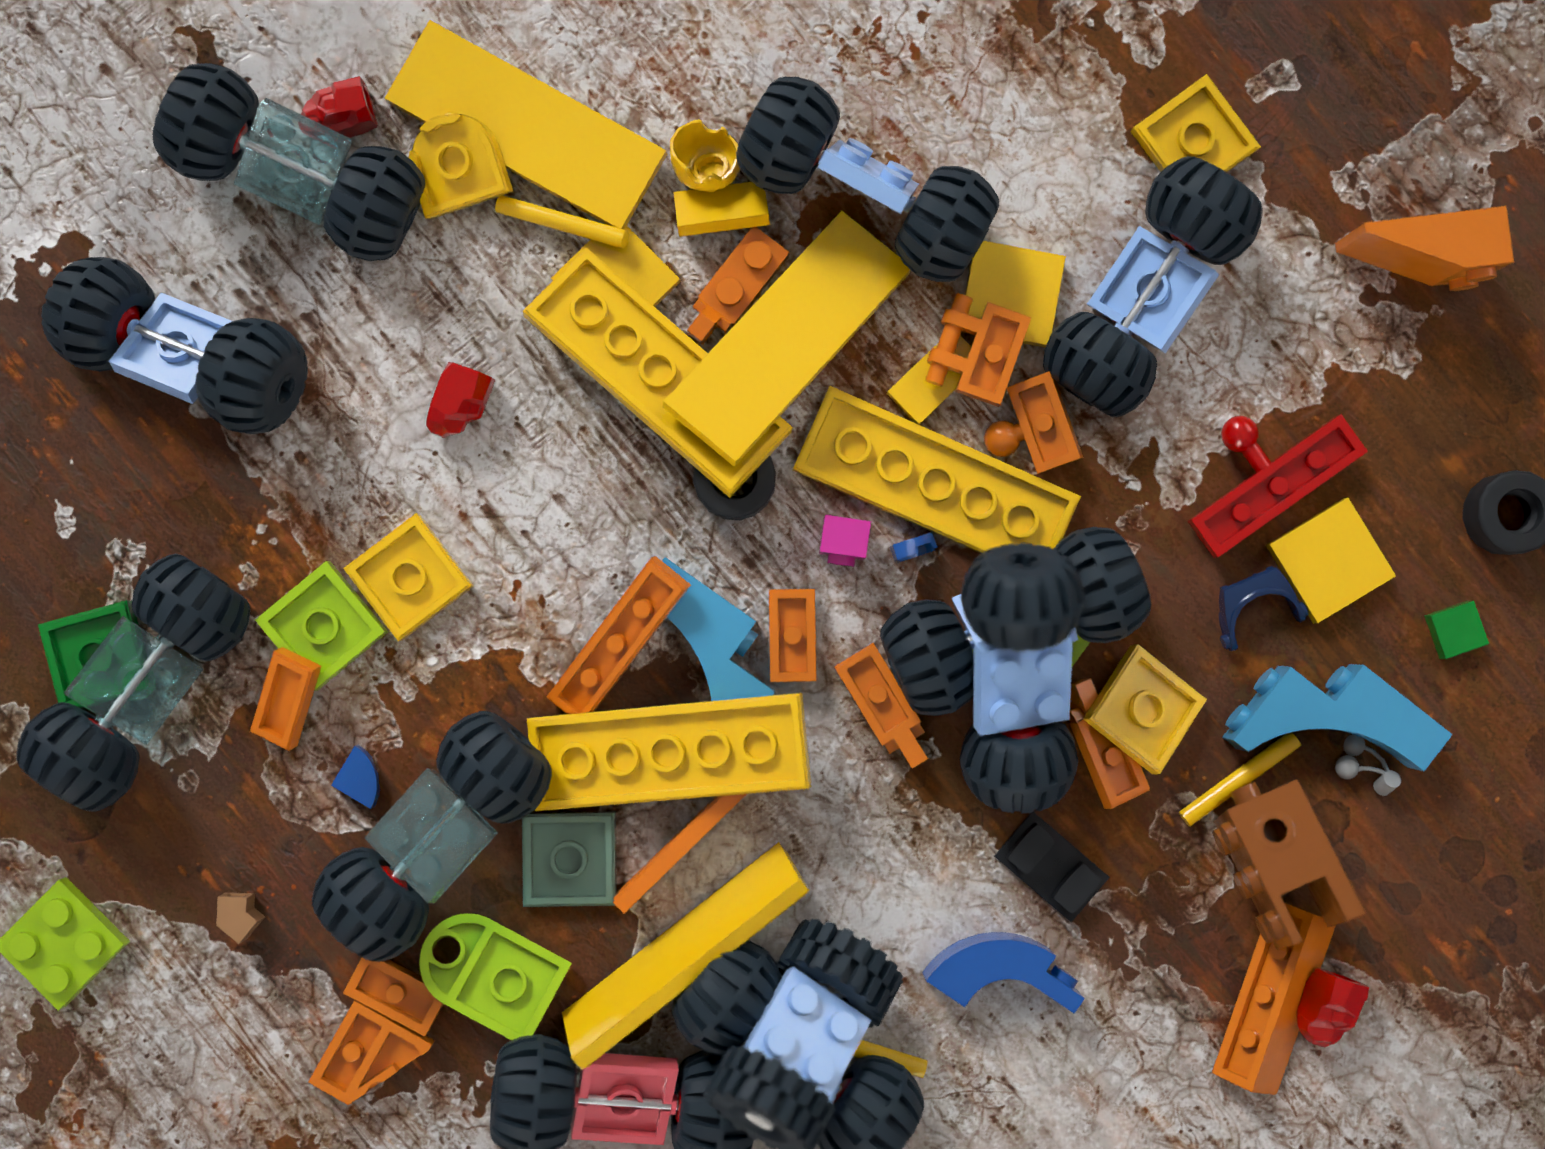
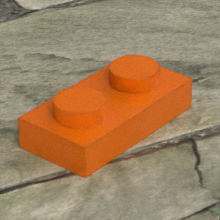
(792, 635)
(394, 993)

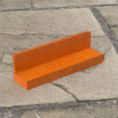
(1266, 1010)

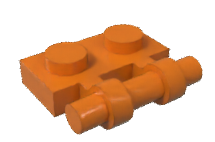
(991, 355)

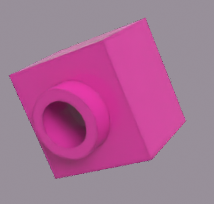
(844, 540)

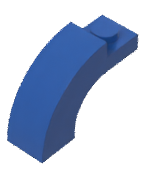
(997, 956)

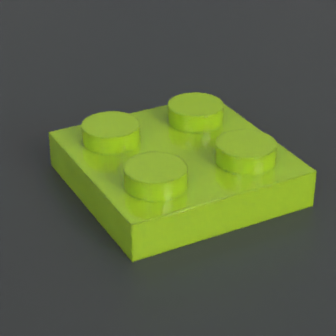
(323, 622)
(62, 943)

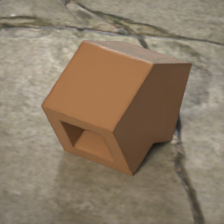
(237, 915)

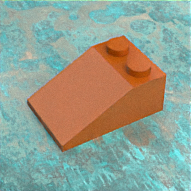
(1437, 247)

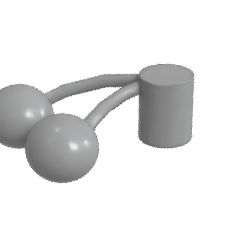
(1348, 767)

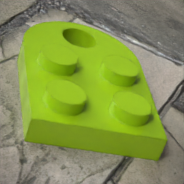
(496, 978)

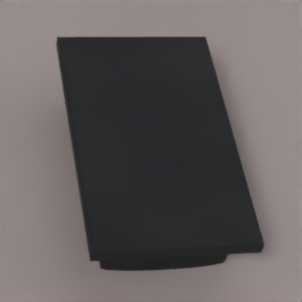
(1051, 866)

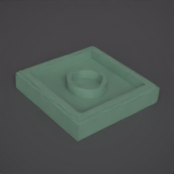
(569, 859)

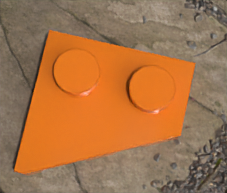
(365, 1053)

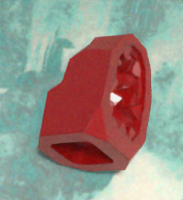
(343, 107)
(458, 399)
(1329, 1006)

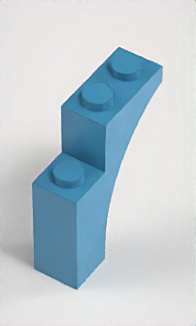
(715, 633)
(1354, 704)

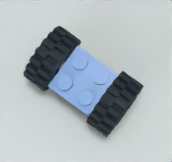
(806, 1037)

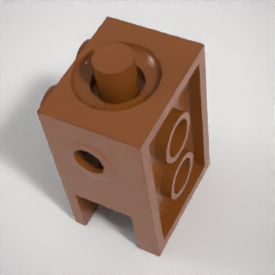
(1278, 849)

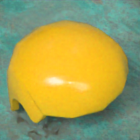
(703, 157)

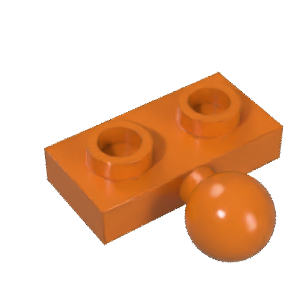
(1041, 424)

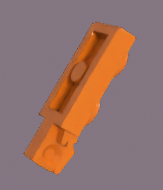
(737, 284)
(883, 703)
(1112, 770)

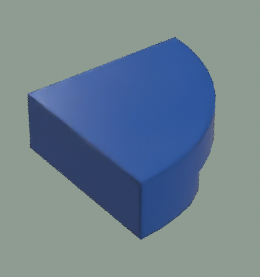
(913, 547)
(359, 778)

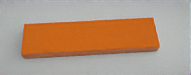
(619, 638)
(674, 850)

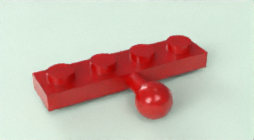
(1276, 482)

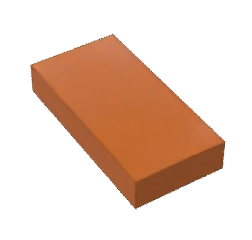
(285, 698)

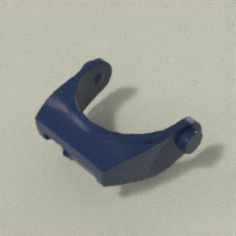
(1235, 596)

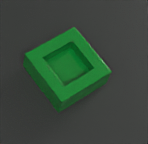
(1456, 629)

